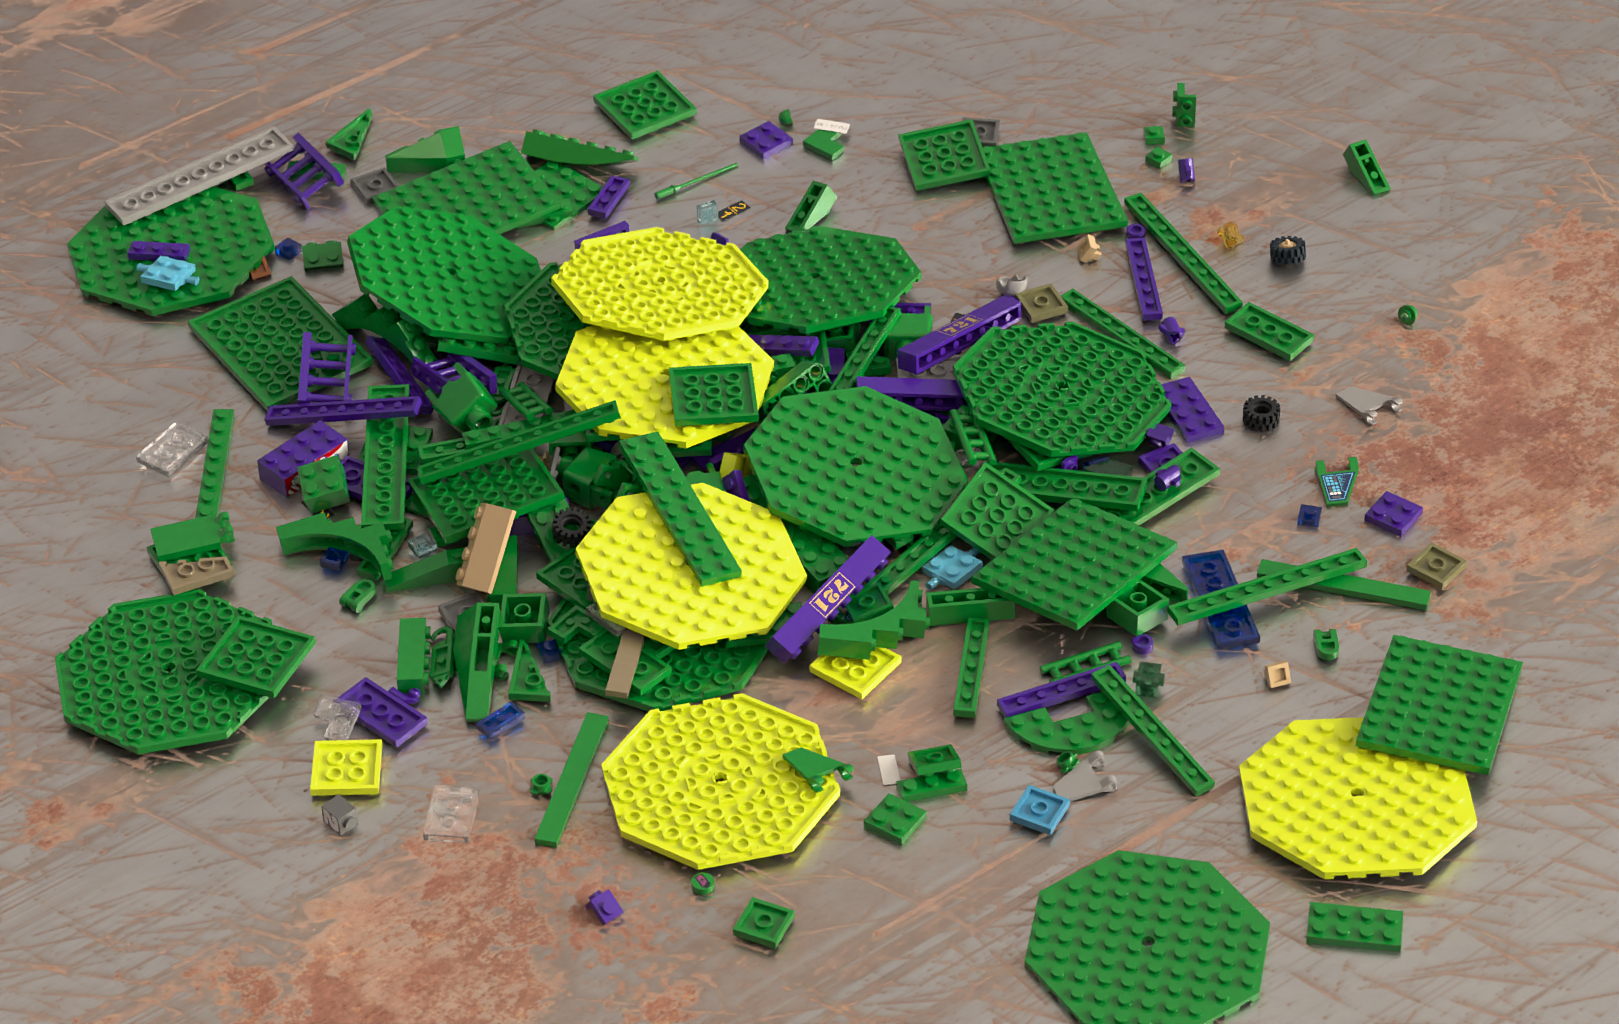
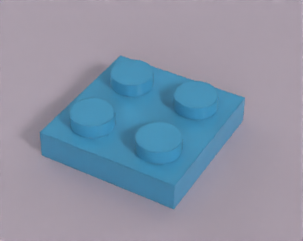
(1039, 809)

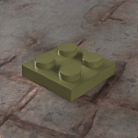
(1041, 303)
(1436, 565)

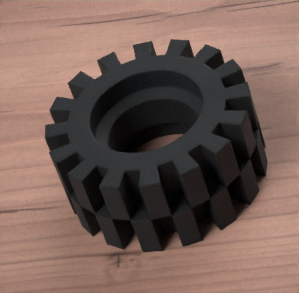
(1261, 405)
(570, 517)

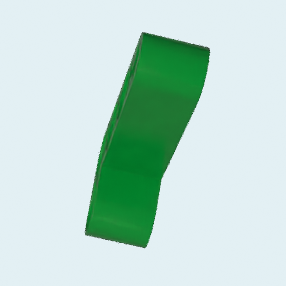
(804, 381)

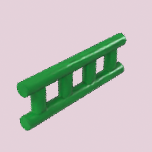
(522, 402)
(968, 444)
(1091, 655)

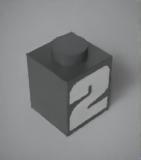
(339, 814)

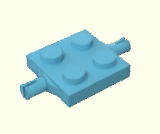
(168, 273)
(952, 567)

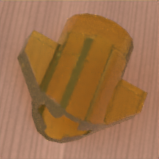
(1230, 235)

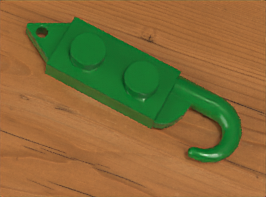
(504, 379)
(442, 657)

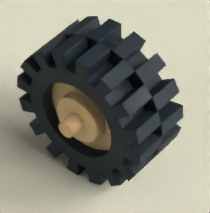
(1287, 250)

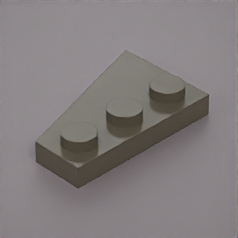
(192, 575)

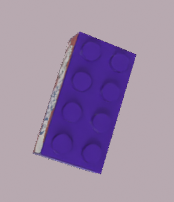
(311, 445)

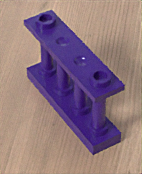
(311, 156)
(308, 363)
(436, 379)

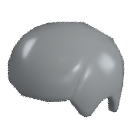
(1011, 285)

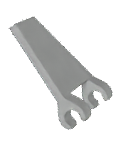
(1366, 402)
(1083, 780)

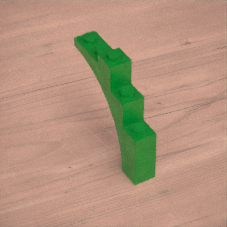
(365, 315)
(320, 534)
(884, 631)

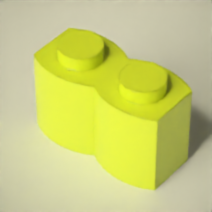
(735, 461)

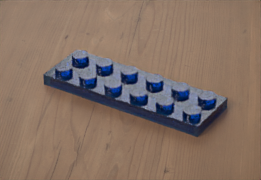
(1211, 573)

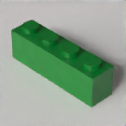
(508, 573)
(959, 605)
(413, 654)

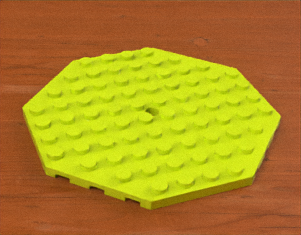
(659, 284)
(628, 369)
(650, 589)
(668, 789)
(1305, 807)

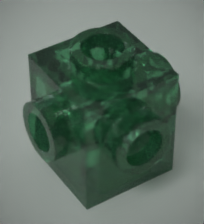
(1148, 679)

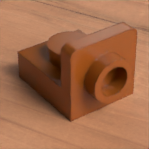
(261, 272)

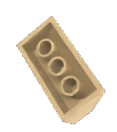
(485, 548)

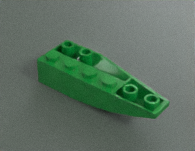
(571, 152)
(476, 657)

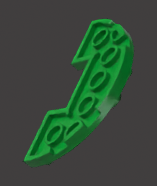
(1074, 734)

